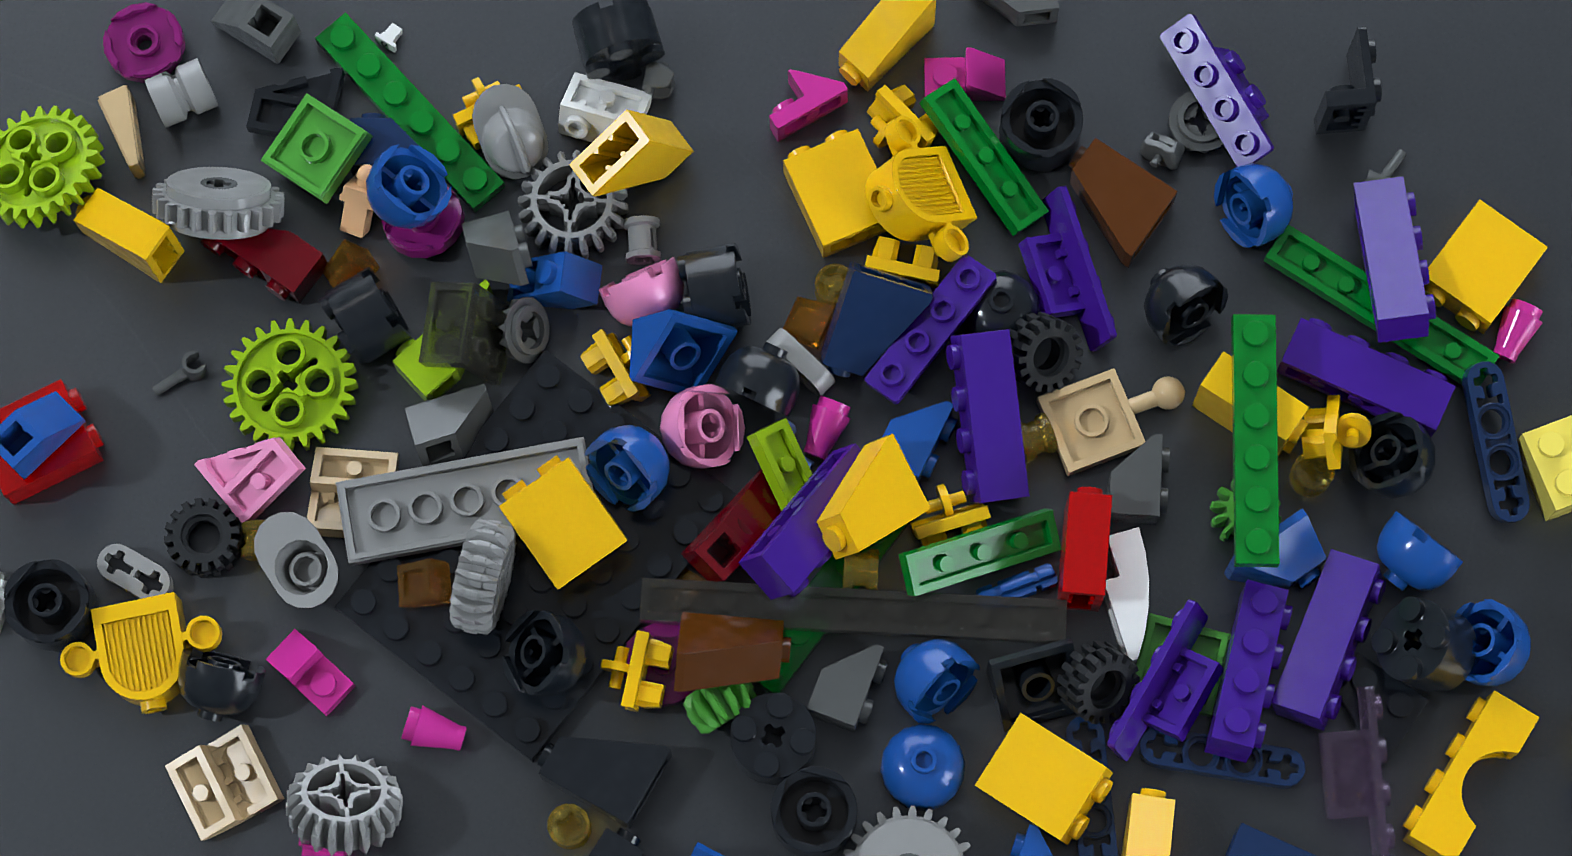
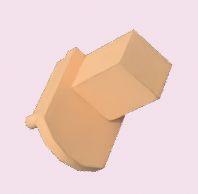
(357, 210)

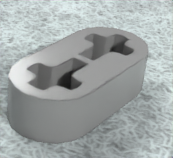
(810, 370)
(140, 566)

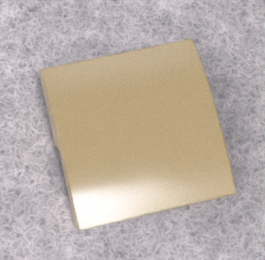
(338, 465)
(224, 782)

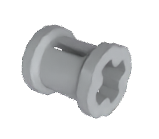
(642, 240)

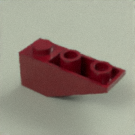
(277, 257)
(733, 530)

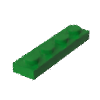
(983, 157)
(979, 552)

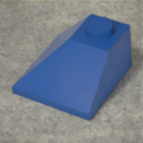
(1298, 555)

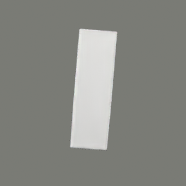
(1128, 591)

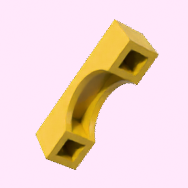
(1496, 731)

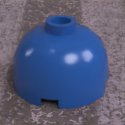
(407, 187)
(1255, 203)
(628, 466)
(1414, 556)
(1500, 643)
(934, 678)
(922, 767)

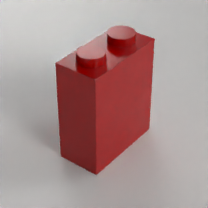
(72, 457)
(1085, 549)

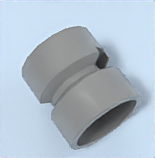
(181, 93)

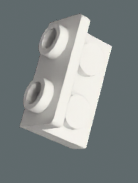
(595, 104)

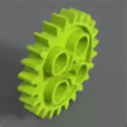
(46, 165)
(263, 360)

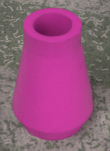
(1516, 328)
(825, 426)
(432, 730)

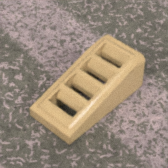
(122, 118)

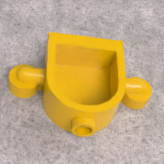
(920, 193)
(141, 648)

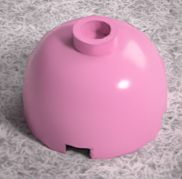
(644, 292)
(702, 427)

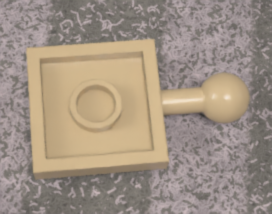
(1097, 419)

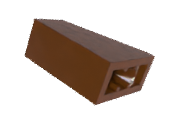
(1120, 197)
(728, 650)

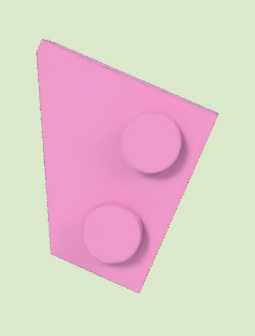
(251, 476)

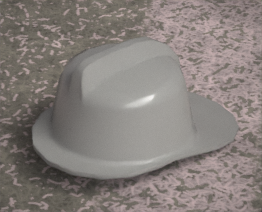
(509, 131)
(296, 559)

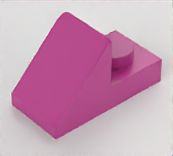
(977, 73)
(815, 99)
(310, 672)

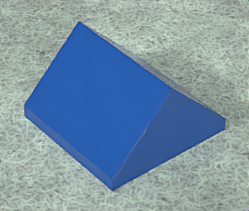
(676, 349)

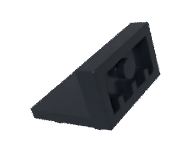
(1351, 106)

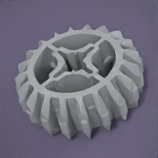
(557, 204)
(482, 576)
(318, 809)

